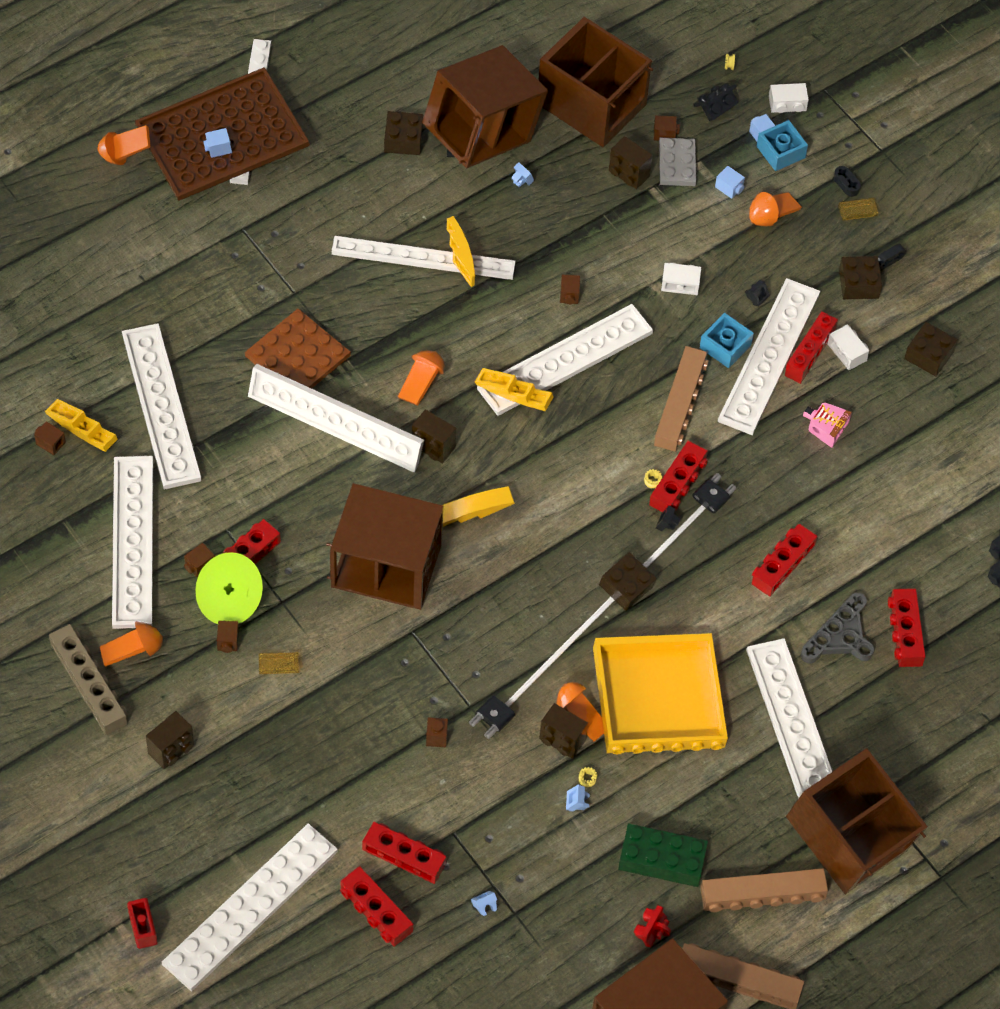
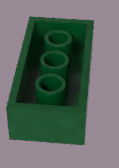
(663, 855)

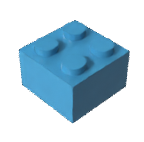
(782, 145)
(726, 340)

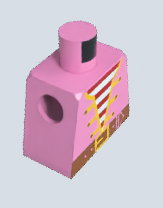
(827, 422)

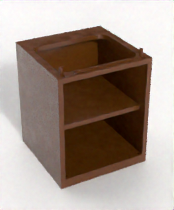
(594, 81)
(484, 106)
(386, 546)
(856, 821)
(662, 982)

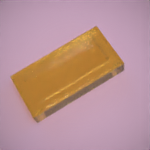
(858, 209)
(278, 663)

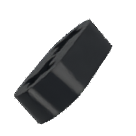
(844, 182)
(891, 256)

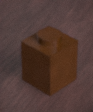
(665, 127)
(570, 289)
(49, 438)
(197, 559)
(227, 636)
(436, 732)

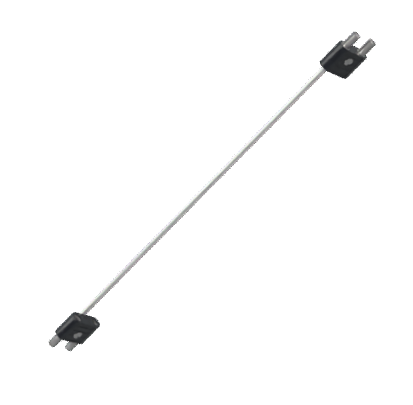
(497, 713)

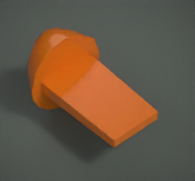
(117, 147)
(768, 208)
(421, 376)
(137, 641)
(573, 700)

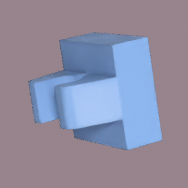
(522, 175)
(576, 798)
(487, 898)

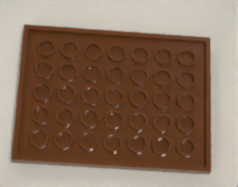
(256, 124)

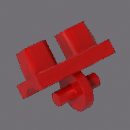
(655, 928)

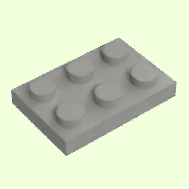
(677, 162)

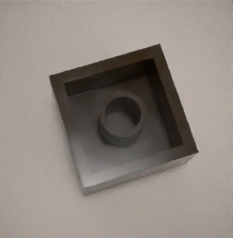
(403, 133)
(630, 162)
(860, 277)
(931, 349)
(437, 435)
(627, 581)
(563, 731)
(170, 740)

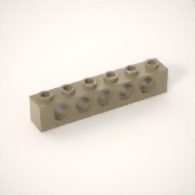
(108, 720)

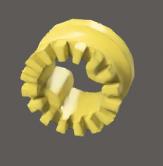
(730, 61)
(657, 475)
(587, 771)

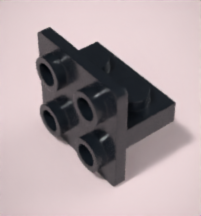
(717, 101)

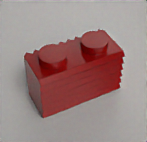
(142, 923)

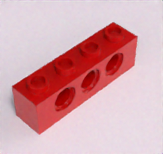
(810, 347)
(689, 454)
(263, 532)
(770, 582)
(906, 655)
(409, 861)
(360, 881)

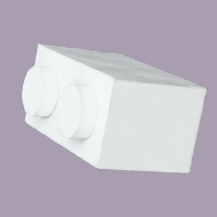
(788, 98)
(681, 278)
(848, 347)

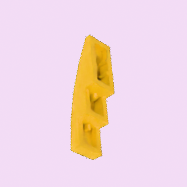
(461, 251)
(514, 390)
(80, 425)
(478, 505)

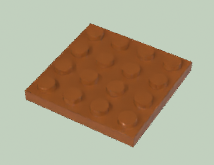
(299, 350)

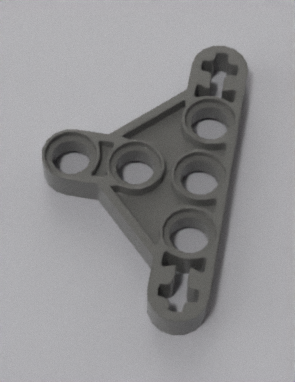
(835, 640)

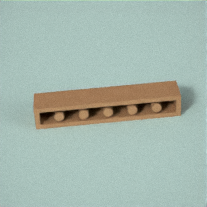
(680, 399)
(764, 890)
(747, 978)

